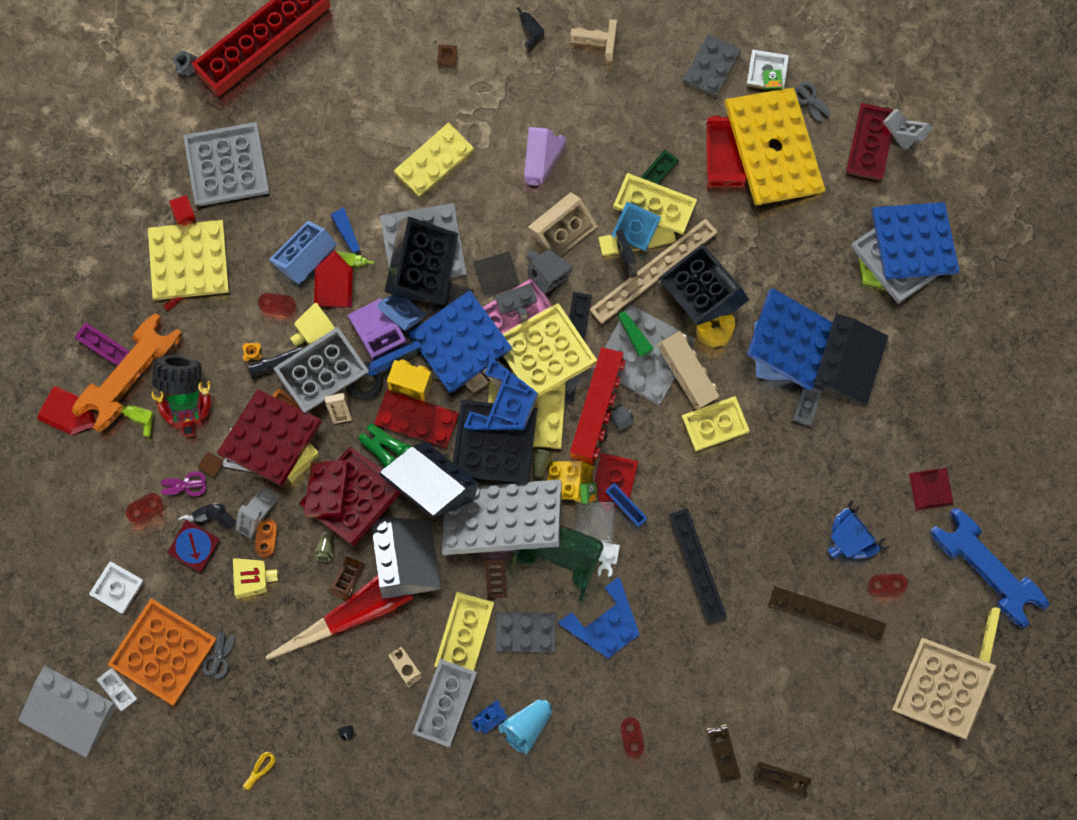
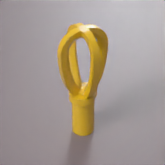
(254, 775)

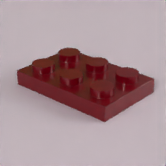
(327, 488)

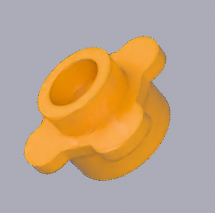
(251, 347)

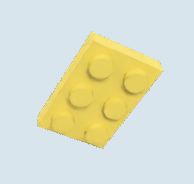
(715, 423)

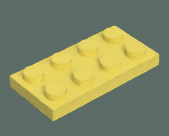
(434, 160)
(670, 205)
(465, 631)

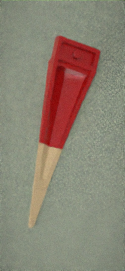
(357, 609)

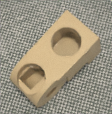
(405, 667)

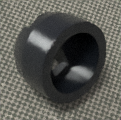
(346, 732)

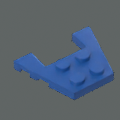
(511, 406)
(610, 630)

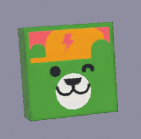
(772, 80)
(588, 492)

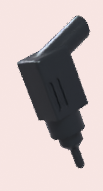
(532, 27)

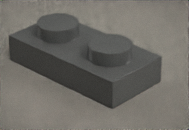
(807, 406)

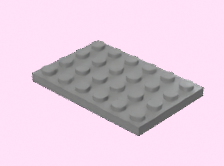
(506, 519)

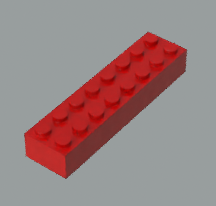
(255, 41)

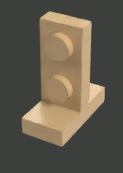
(597, 38)
(338, 407)

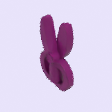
(180, 485)

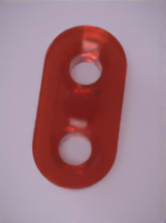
(276, 304)
(144, 507)
(887, 584)
(633, 737)

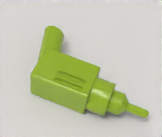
(354, 260)
(867, 276)
(141, 416)

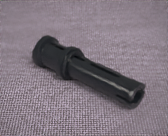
(266, 365)

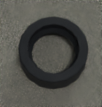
(365, 395)

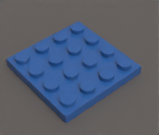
(915, 240)
(790, 339)
(460, 341)

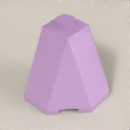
(542, 154)

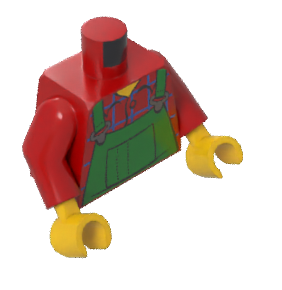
(185, 409)

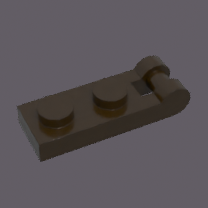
(724, 754)
(781, 779)

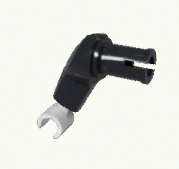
(211, 511)

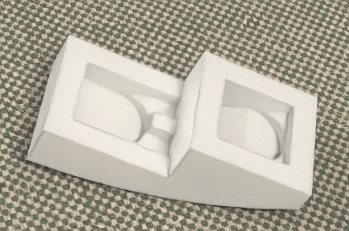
(116, 689)

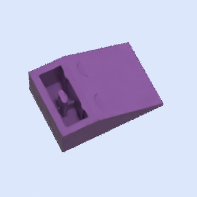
(376, 331)

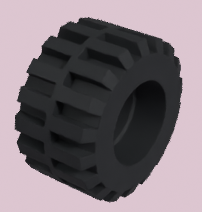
(176, 374)

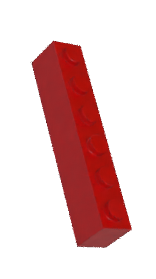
(597, 405)

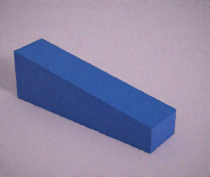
(342, 223)
(626, 505)

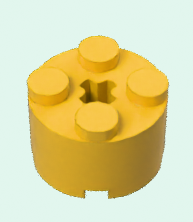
(719, 335)

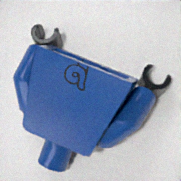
(853, 536)

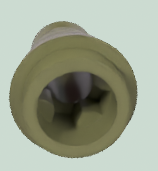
(541, 460)
(324, 549)

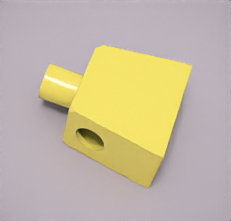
(311, 326)

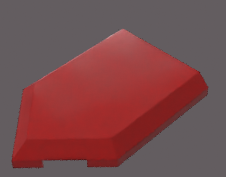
(333, 282)
(58, 412)
(614, 470)

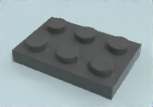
(712, 65)
(525, 632)

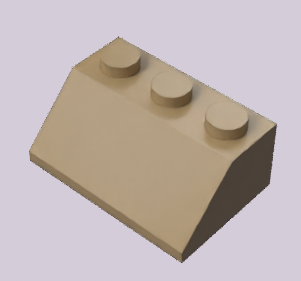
(563, 225)

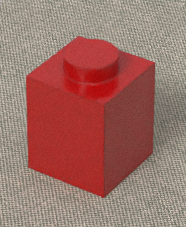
(182, 210)

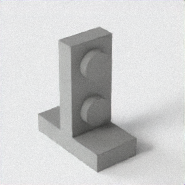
(906, 131)
(252, 514)

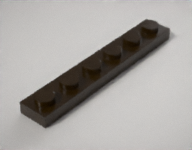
(827, 614)

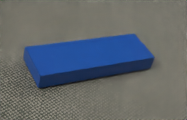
(387, 361)

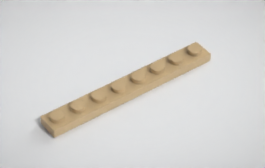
(652, 271)

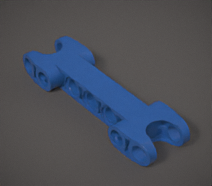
(1013, 593)

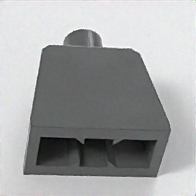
(547, 269)

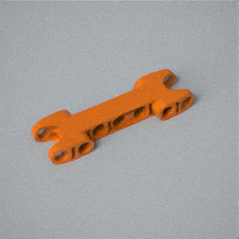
(106, 397)

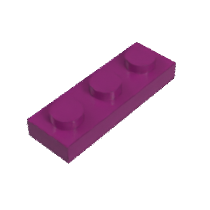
(101, 344)

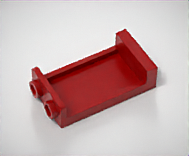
(723, 156)

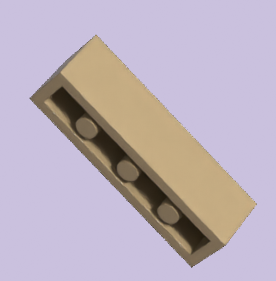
(688, 370)

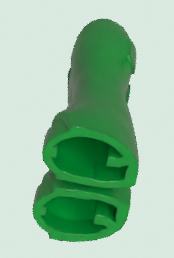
(382, 438)

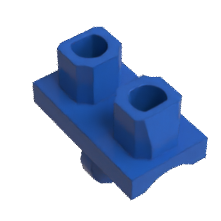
(489, 718)

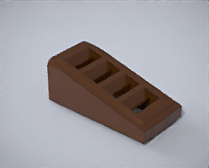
(490, 561)
(348, 589)

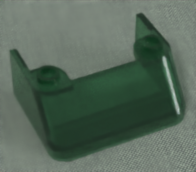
(575, 553)

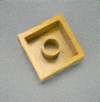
(410, 380)

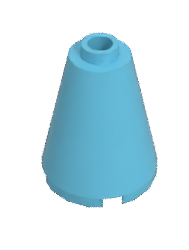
(526, 725)

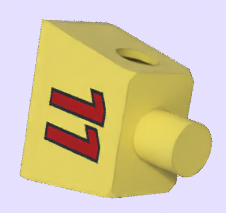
(251, 577)

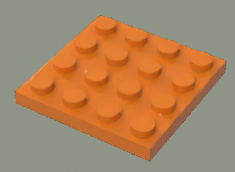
(162, 652)

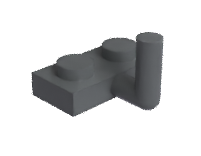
(517, 300)

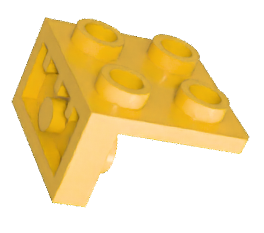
(572, 476)

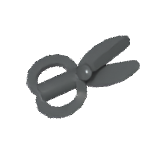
(813, 103)
(221, 652)

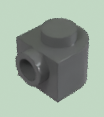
(183, 62)
(621, 417)

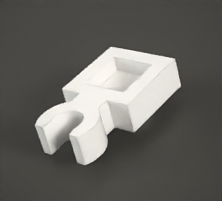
(608, 557)

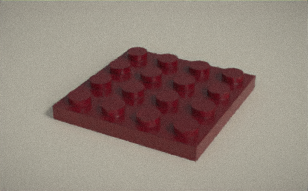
(269, 437)
(365, 499)

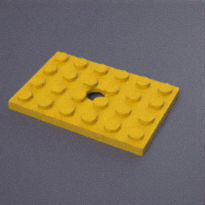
(770, 173)

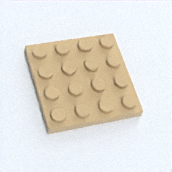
(944, 688)

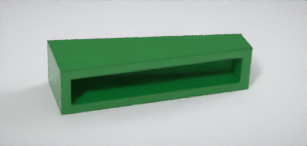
(636, 337)

